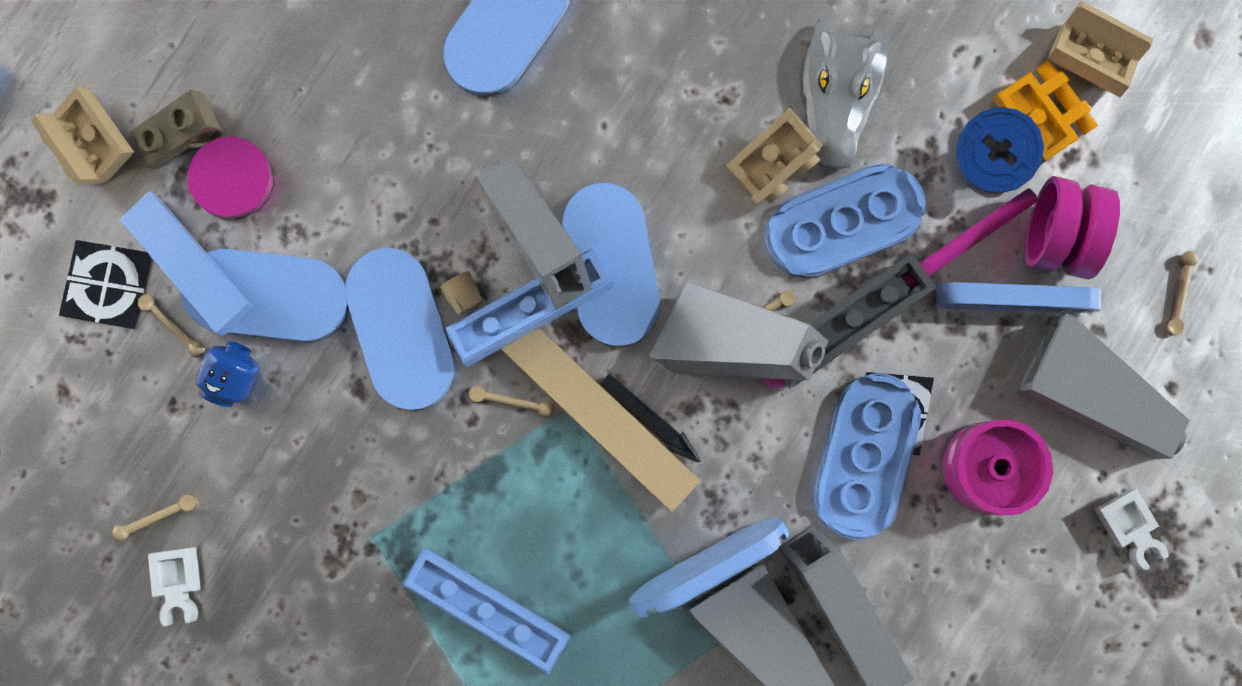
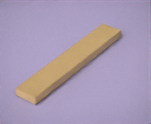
(602, 418)

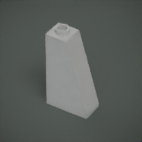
(535, 232)
(735, 338)
(1098, 389)
(845, 609)
(758, 631)

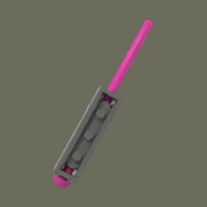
(898, 288)

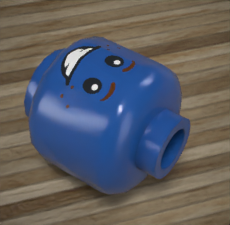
(227, 374)

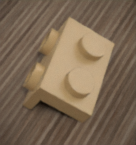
(1099, 48)
(84, 138)
(775, 156)

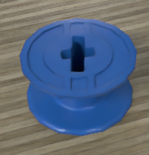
(1000, 125)

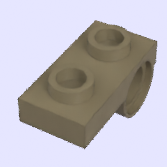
(179, 126)

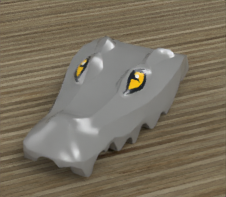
(840, 87)

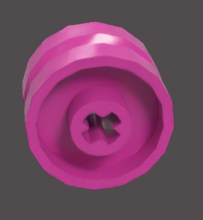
(1072, 228)
(1022, 467)

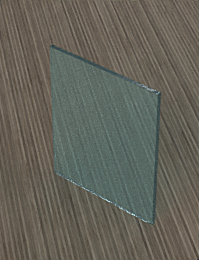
(563, 542)

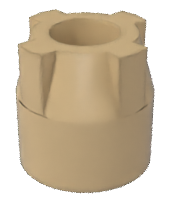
(462, 293)

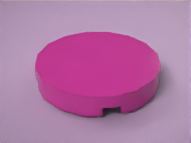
(230, 177)

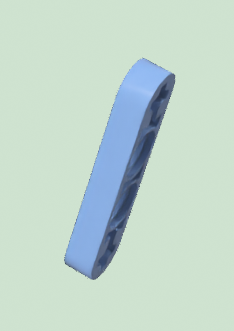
(1018, 297)

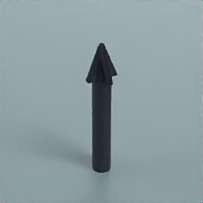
(677, 442)

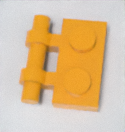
(1035, 102)

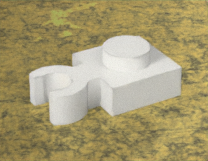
(1129, 523)
(175, 575)

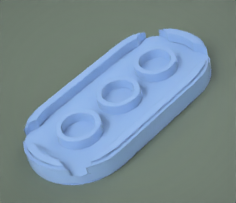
(498, 42)
(845, 220)
(616, 229)
(289, 295)
(400, 329)
(867, 456)
(709, 567)

